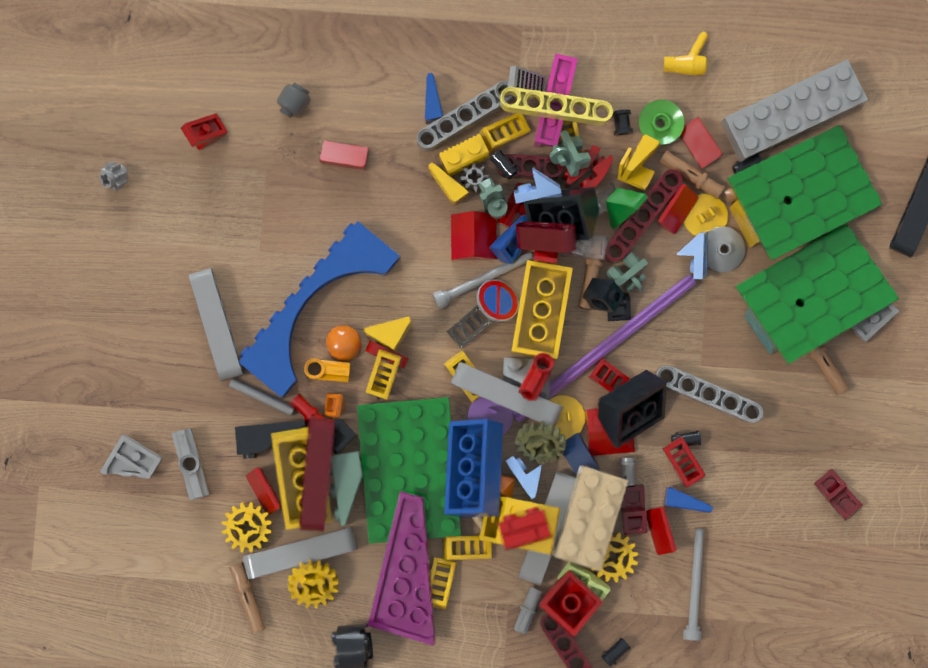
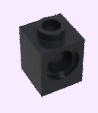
(603, 295)

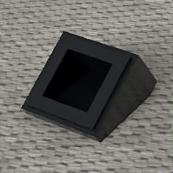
(623, 310)

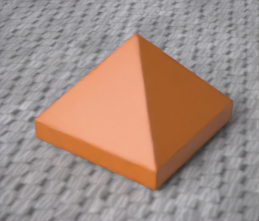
(334, 405)
(507, 486)

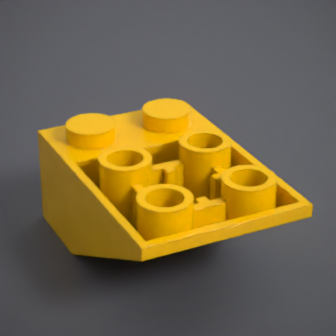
(491, 533)

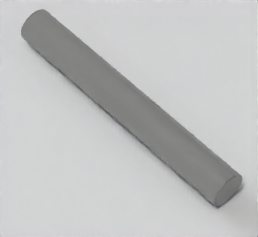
(262, 397)

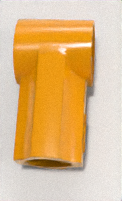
(330, 371)

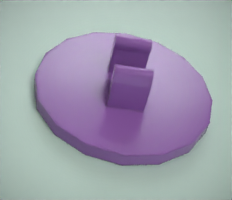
(486, 409)

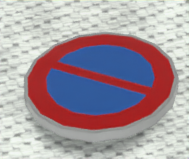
(497, 300)

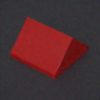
(472, 236)
(570, 603)

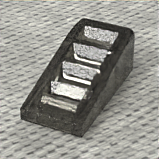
(457, 338)

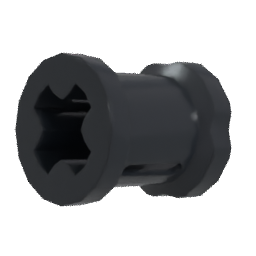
(622, 122)

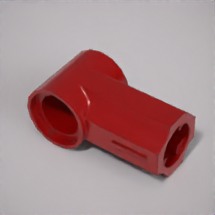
(536, 377)

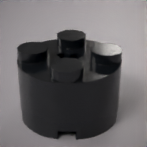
(353, 646)

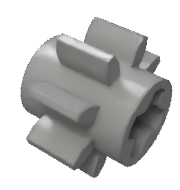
(469, 174)
(113, 176)

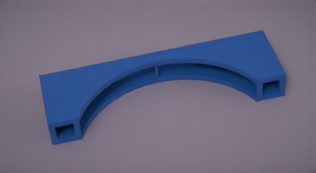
(271, 353)

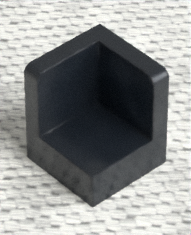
(341, 436)

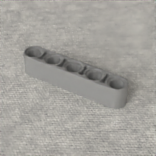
(460, 126)
(216, 324)
(505, 394)
(720, 395)
(294, 553)
(536, 563)

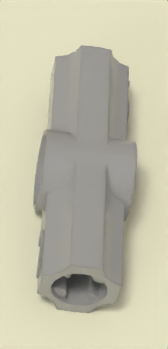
(185, 449)

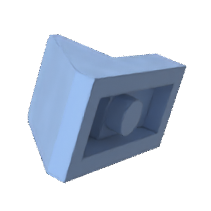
(543, 188)
(699, 249)
(528, 481)

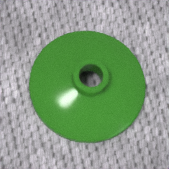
(664, 111)

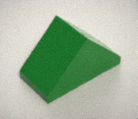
(623, 204)

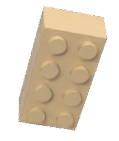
(590, 518)

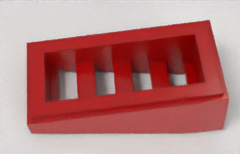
(611, 369)
(694, 476)

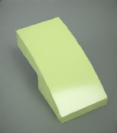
(594, 583)

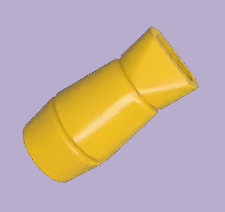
(690, 64)

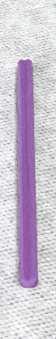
(616, 338)

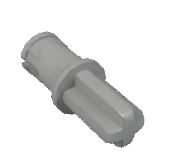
(528, 610)

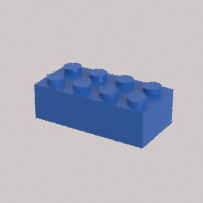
(473, 468)

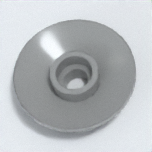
(736, 249)

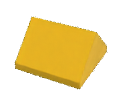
(389, 333)

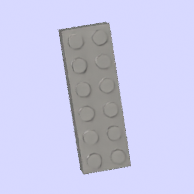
(794, 111)

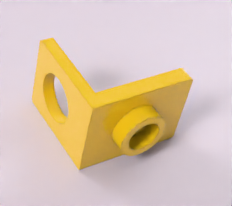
(640, 178)

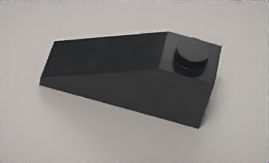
(257, 438)

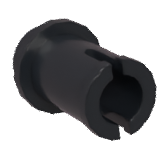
(504, 165)
(739, 166)
(690, 438)
(615, 652)

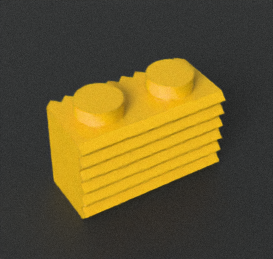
(464, 155)

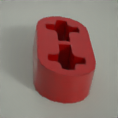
(373, 348)

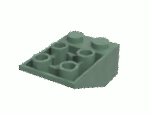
(347, 482)

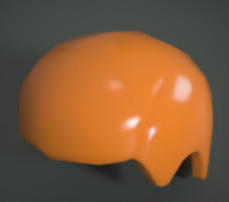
(343, 343)

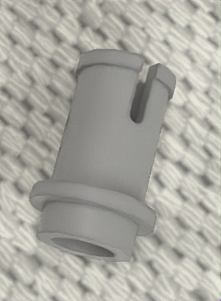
(628, 469)

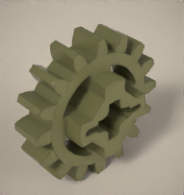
(540, 442)

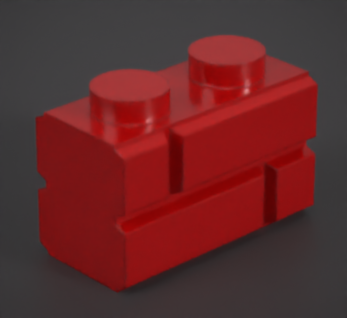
(525, 529)

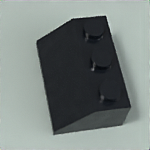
(571, 207)
(632, 407)

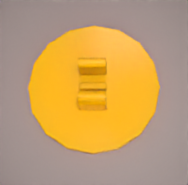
(706, 215)
(572, 416)

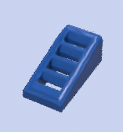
(432, 104)
(503, 243)
(678, 499)

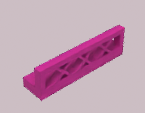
(559, 83)

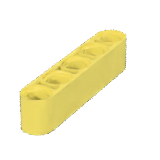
(567, 102)

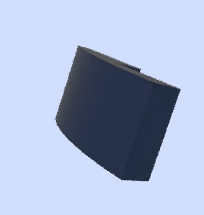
(578, 454)

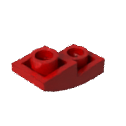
(599, 171)
(572, 180)

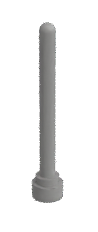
(443, 298)
(692, 629)

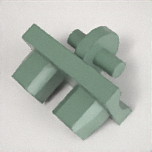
(566, 154)
(492, 198)
(635, 265)

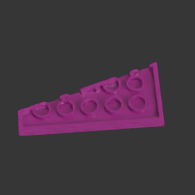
(404, 585)

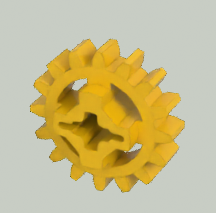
(248, 516)
(618, 566)
(313, 583)

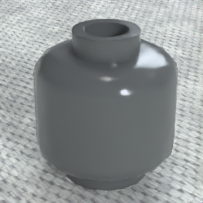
(293, 100)

